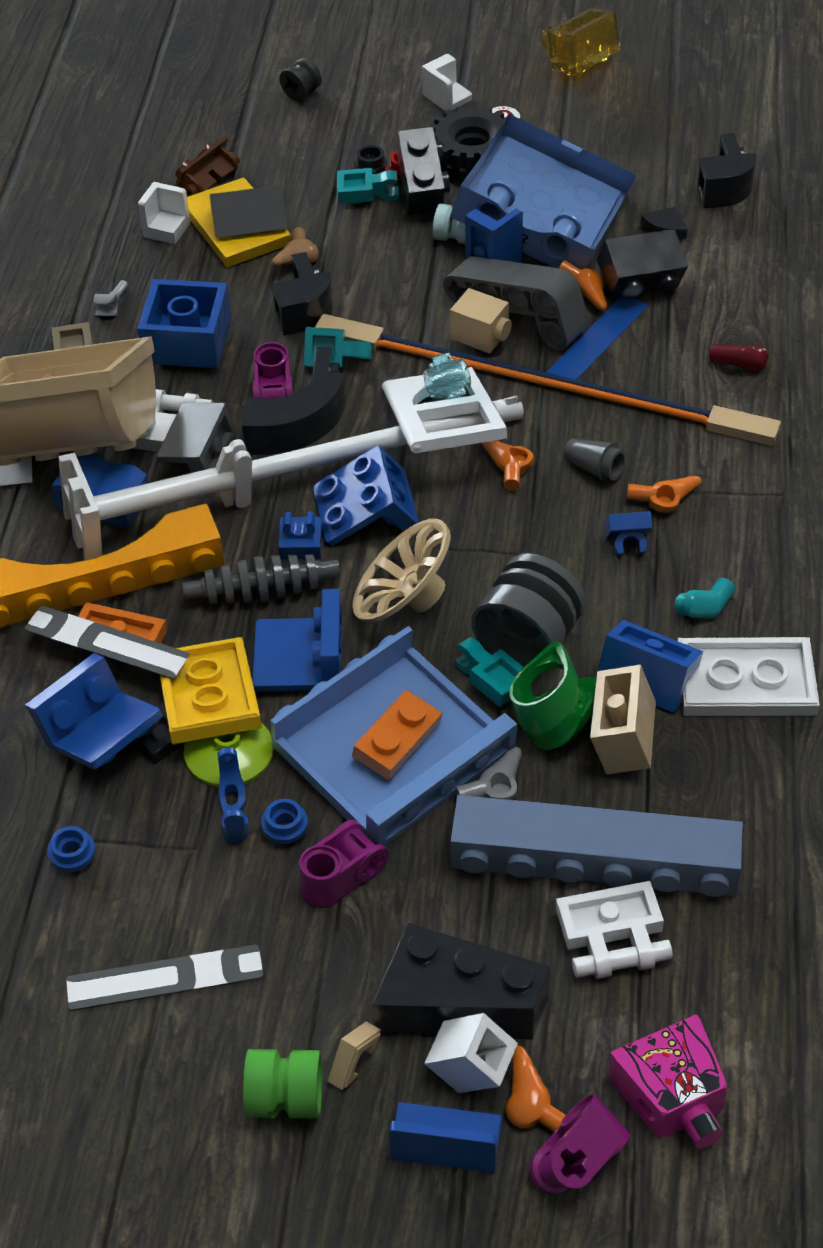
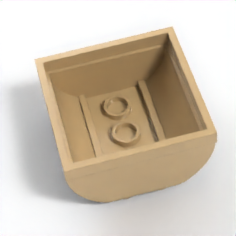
(96, 400)

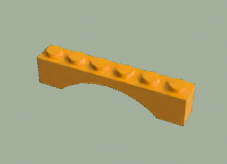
(175, 548)

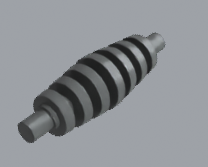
(261, 579)

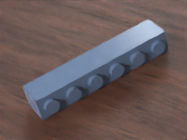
(596, 845)

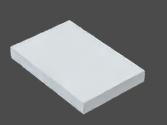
(752, 678)

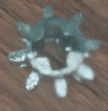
(447, 377)

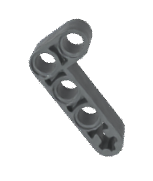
(531, 290)

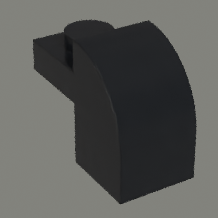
(726, 177)
(303, 299)

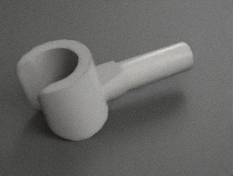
(108, 303)

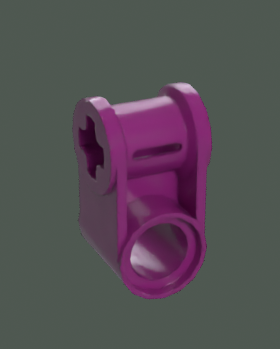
(272, 371)
(343, 860)
(578, 1147)

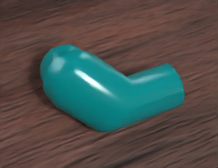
(703, 603)

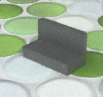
(248, 211)
(198, 436)

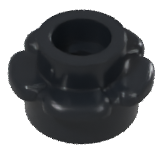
(371, 157)

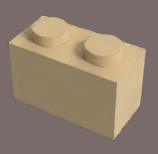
(623, 719)

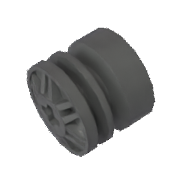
(528, 608)

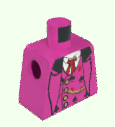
(673, 1081)

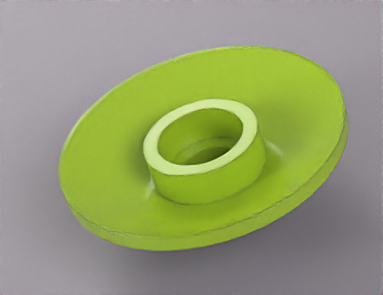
(252, 748)

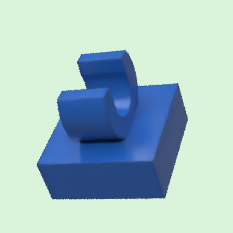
(628, 527)
(300, 536)

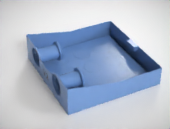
(559, 187)

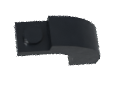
(297, 419)

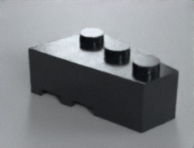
(451, 978)

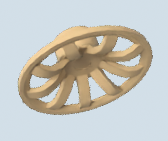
(415, 584)

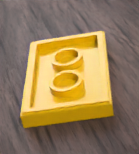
(235, 248)
(211, 693)

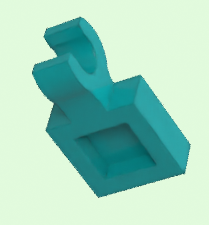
(361, 185)
(336, 339)
(488, 672)

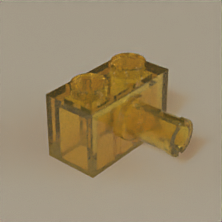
(582, 41)

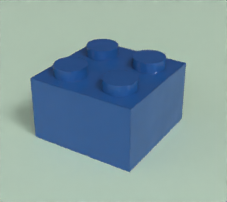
(186, 322)

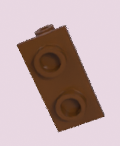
(212, 160)

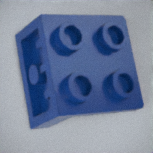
(362, 493)
(299, 651)
(89, 715)

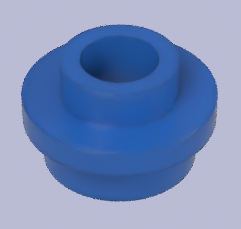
(280, 812)
(70, 839)

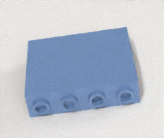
(326, 724)

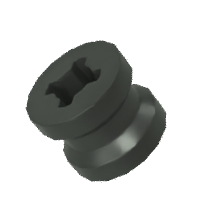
(300, 79)

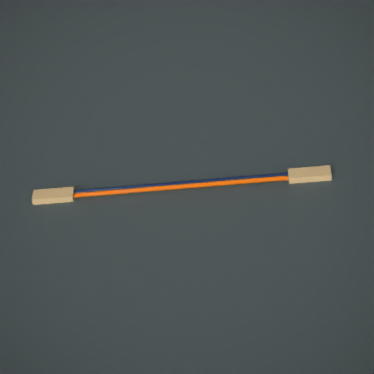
(717, 420)

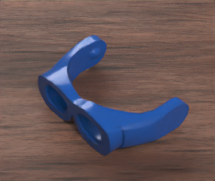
(234, 821)

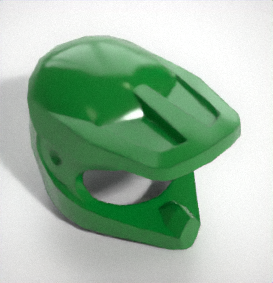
(559, 713)

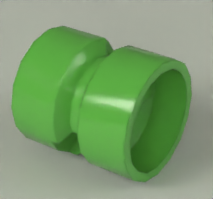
(283, 1084)

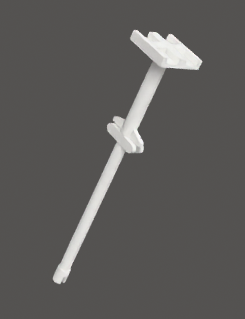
(231, 475)

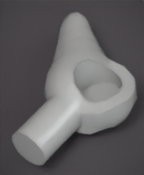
(497, 780)

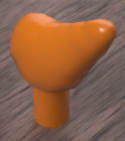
(590, 283)
(511, 460)
(664, 495)
(529, 1096)

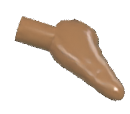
(298, 245)

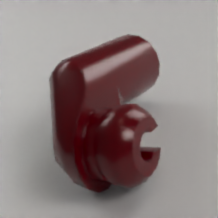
(744, 357)

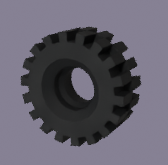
(465, 138)

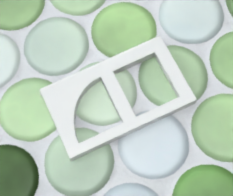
(406, 394)

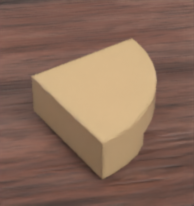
(349, 1051)

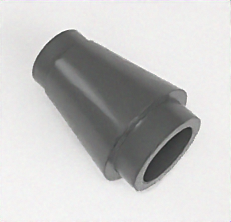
(597, 458)

